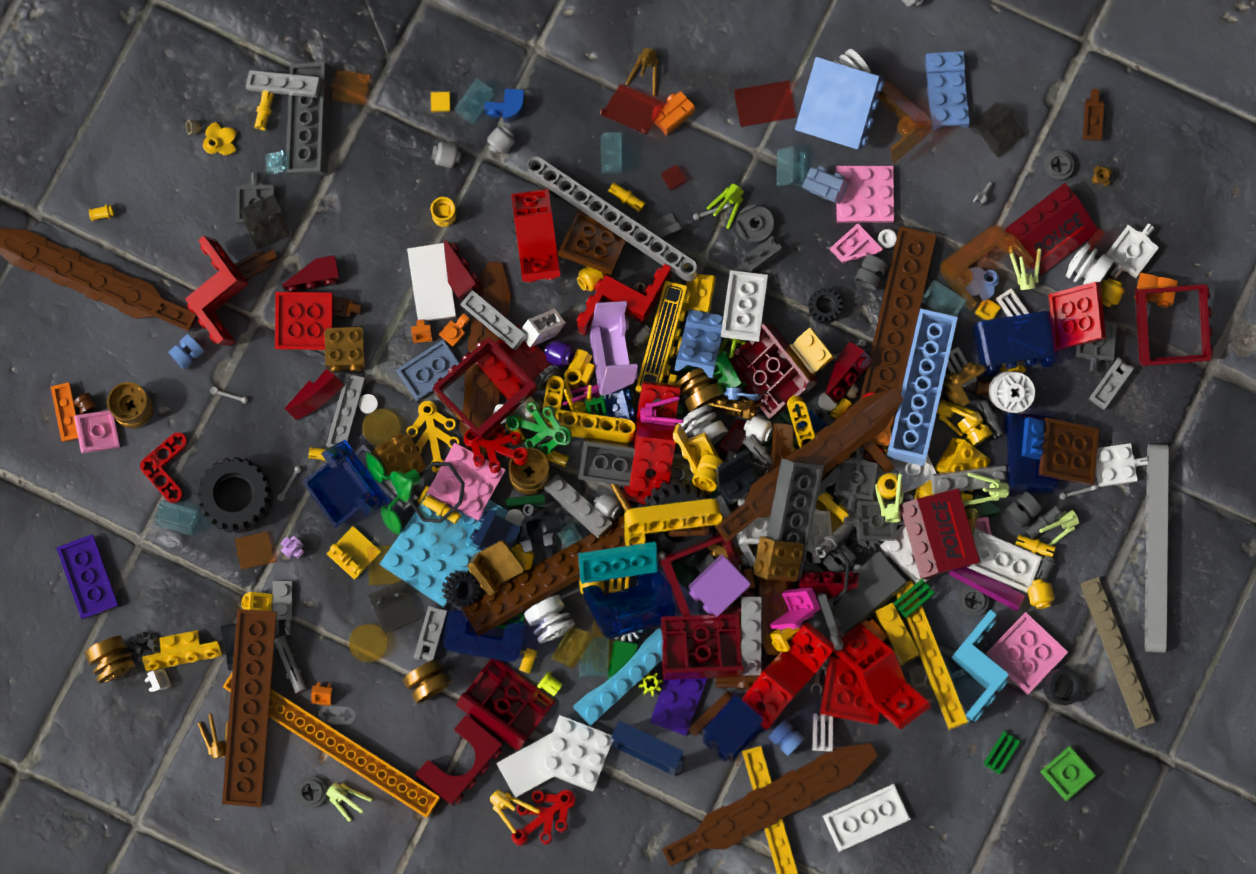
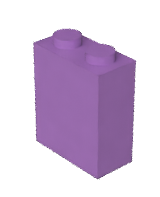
(718, 585)

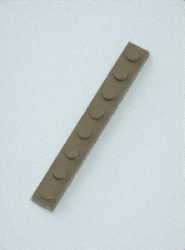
(1117, 653)

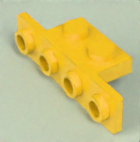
(694, 447)
(180, 650)

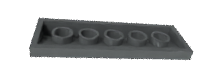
(309, 124)
(613, 463)
(795, 503)
(876, 586)

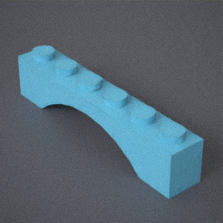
(603, 697)

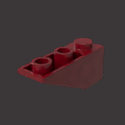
(318, 272)
(458, 273)
(847, 369)
(828, 582)

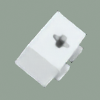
(542, 327)

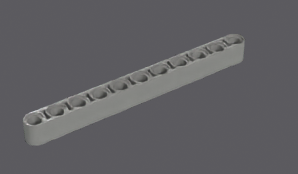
(607, 211)
(1156, 548)

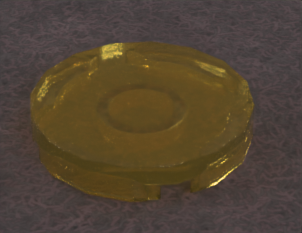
(380, 426)
(368, 643)

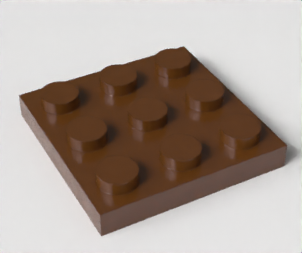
(592, 244)
(1069, 452)

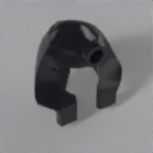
(538, 524)

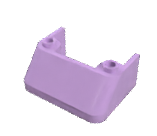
(610, 348)

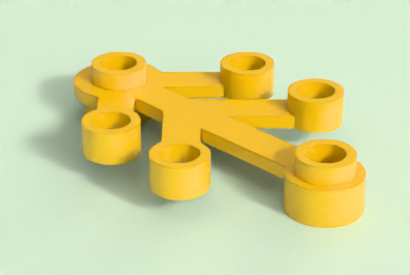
(432, 432)

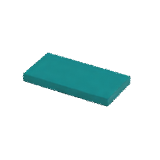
(618, 562)

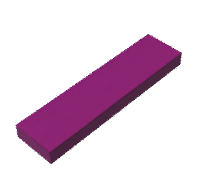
(990, 587)

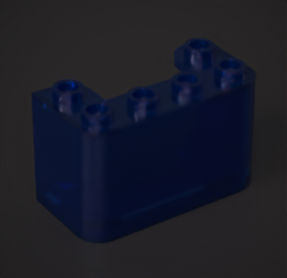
(1015, 341)
(504, 648)
(732, 729)

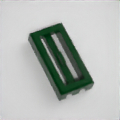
(520, 502)

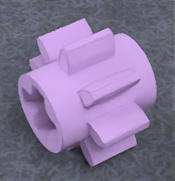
(292, 547)

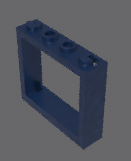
(647, 748)

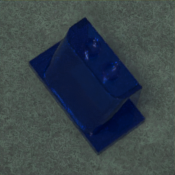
(344, 485)

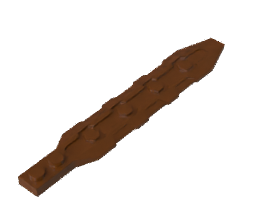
(90, 278)
(480, 392)
(828, 448)
(770, 591)
(774, 801)

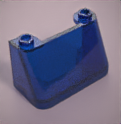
(1024, 471)
(631, 607)

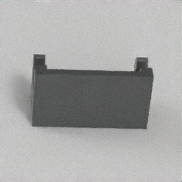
(761, 255)

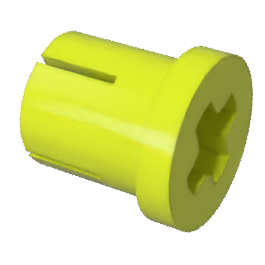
(550, 684)

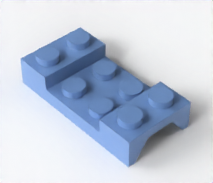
(946, 89)
(700, 341)

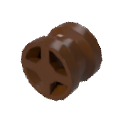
(85, 403)

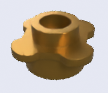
(1106, 172)

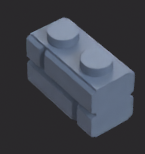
(825, 184)

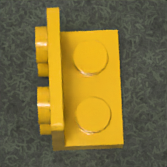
(961, 456)

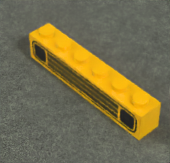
(664, 334)

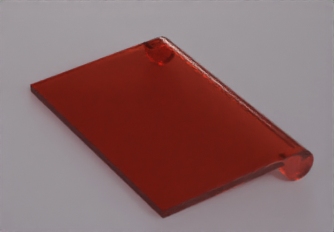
(764, 103)
(633, 109)

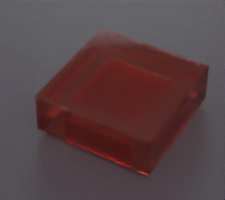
(673, 177)
(1095, 238)

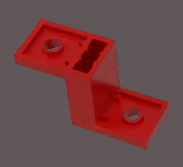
(535, 235)
(216, 291)
(637, 306)
(654, 442)
(788, 674)
(881, 677)

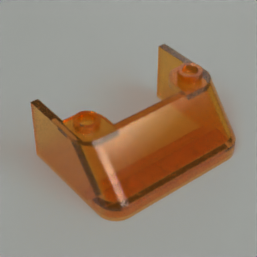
(913, 123)
(956, 269)

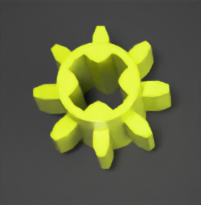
(651, 689)

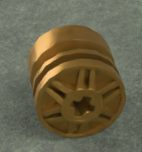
(699, 387)
(125, 396)
(538, 479)
(108, 656)

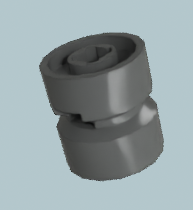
(872, 270)
(1028, 505)
(830, 564)

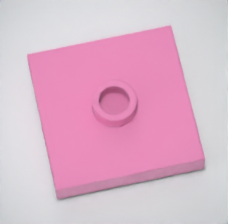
(96, 431)

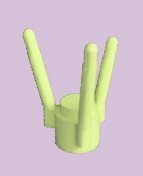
(1025, 279)
(996, 490)
(892, 512)
(1067, 521)
(337, 793)

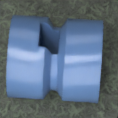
(181, 356)
(786, 737)

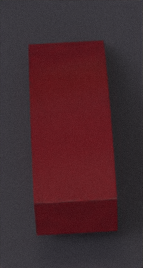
(314, 395)
(733, 439)

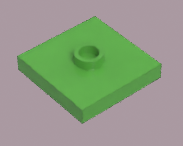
(1068, 773)

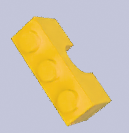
(897, 633)

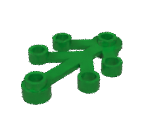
(560, 434)

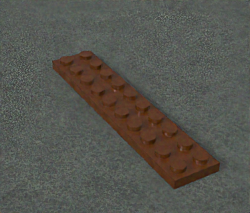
(899, 311)
(539, 581)
(249, 707)

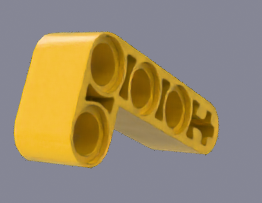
(801, 432)

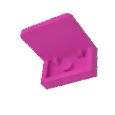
(801, 606)

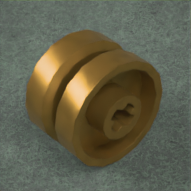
(427, 681)

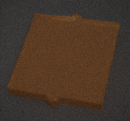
(350, 87)
(254, 550)

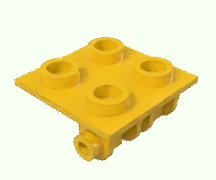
(352, 552)

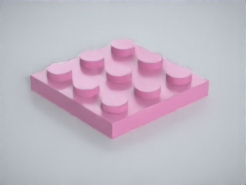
(867, 196)
(478, 481)
(1026, 653)

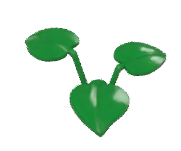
(403, 485)

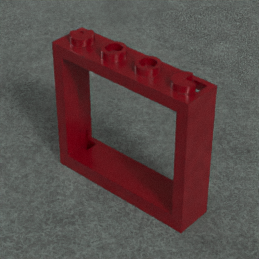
(1142, 325)
(509, 407)
(676, 590)

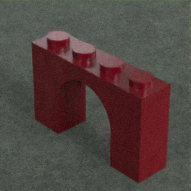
(452, 787)

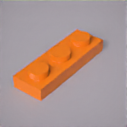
(65, 411)

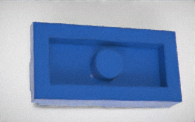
(1033, 438)

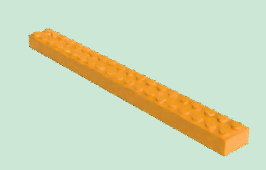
(349, 754)

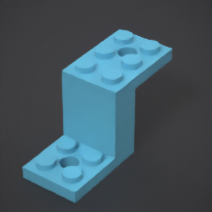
(980, 667)

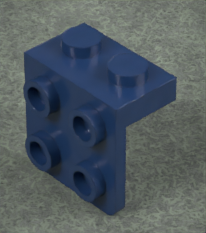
(492, 530)

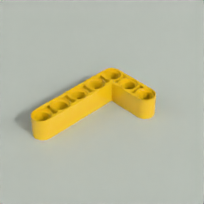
(579, 420)
(669, 517)

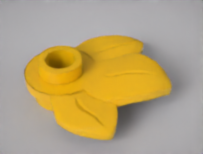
(222, 139)

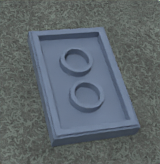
(425, 369)

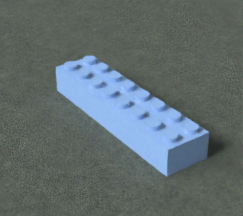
(922, 387)

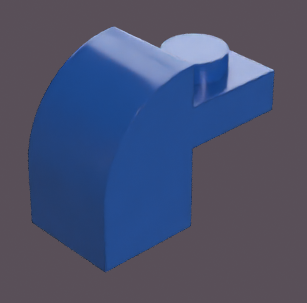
(510, 109)

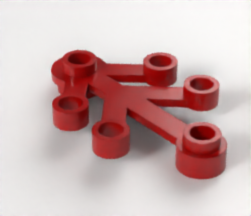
(519, 455)
(545, 815)

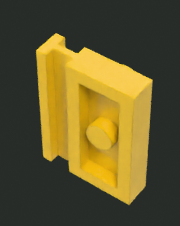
(701, 293)
(811, 351)

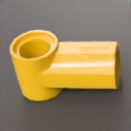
(577, 367)

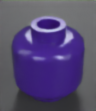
(559, 354)

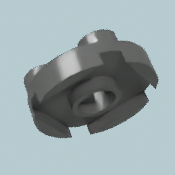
(752, 234)

